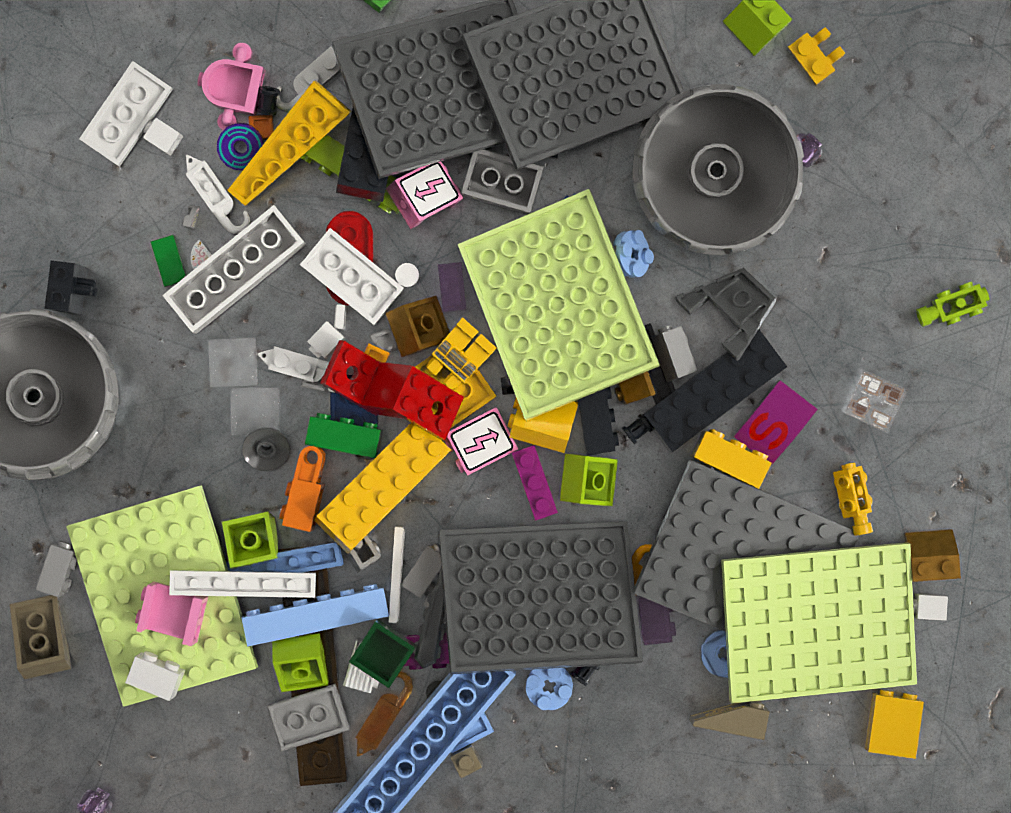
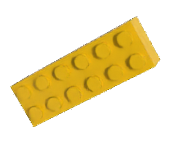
(381, 486)

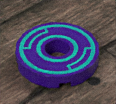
(227, 139)

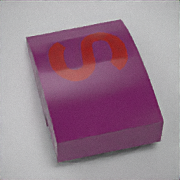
(775, 421)

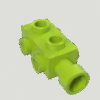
(957, 305)

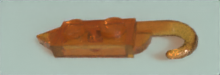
(382, 717)

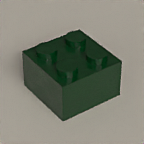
(382, 653)

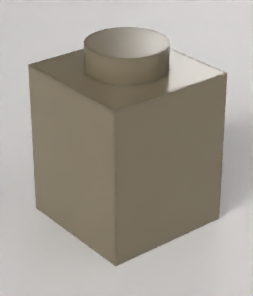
(466, 760)

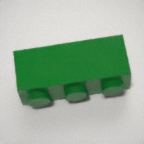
(343, 435)

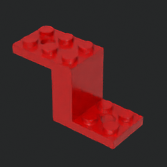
(392, 390)

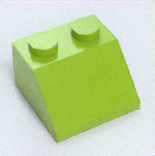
(757, 23)
(588, 480)
(251, 539)
(299, 662)

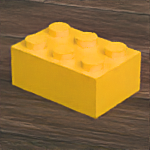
(731, 458)

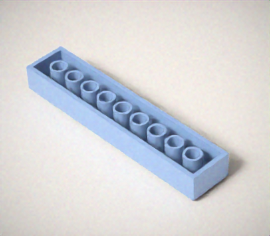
(424, 742)

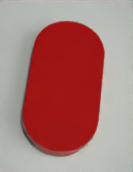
(357, 232)

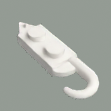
(321, 70)
(213, 193)
(295, 364)

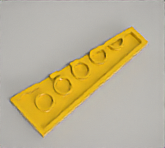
(299, 131)

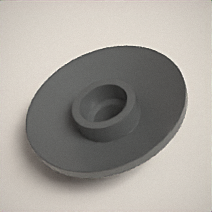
(265, 457)

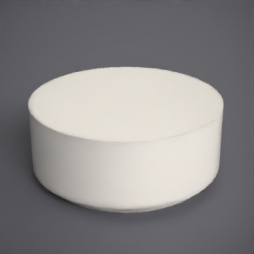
(407, 275)

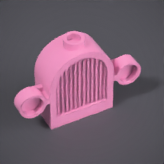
(233, 85)

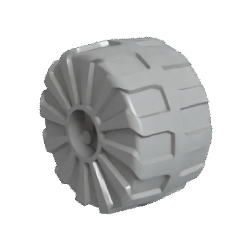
(757, 161)
(75, 391)

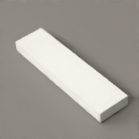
(397, 569)

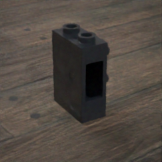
(68, 287)

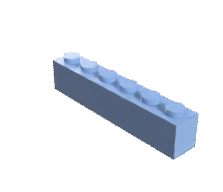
(314, 616)

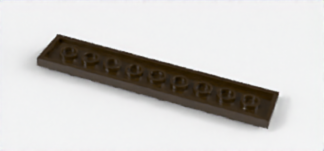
(325, 758)

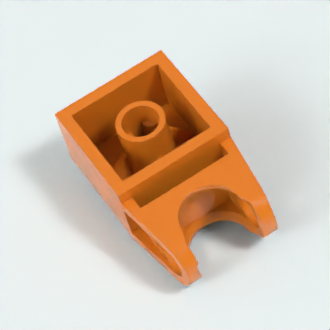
(304, 492)

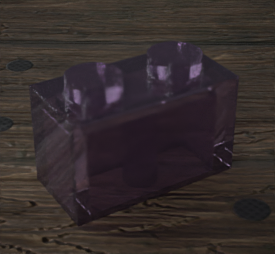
(452, 287)
(655, 622)

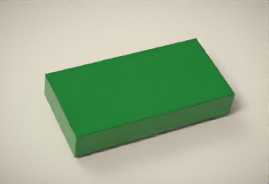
(168, 260)

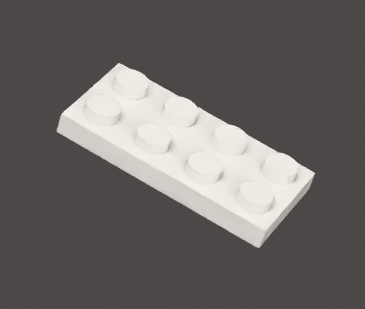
(126, 113)
(352, 276)

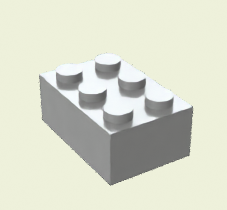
(497, 182)

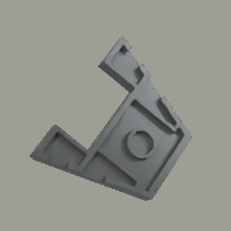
(740, 300)

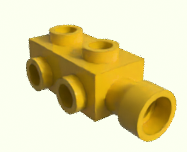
(851, 496)

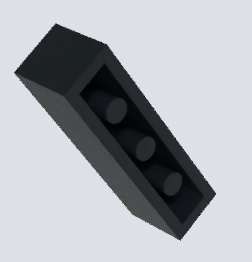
(597, 421)

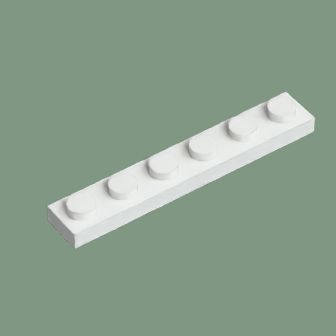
(242, 583)

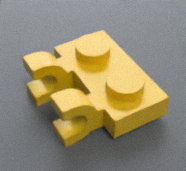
(812, 58)

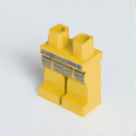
(458, 362)

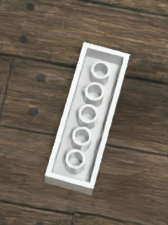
(234, 269)

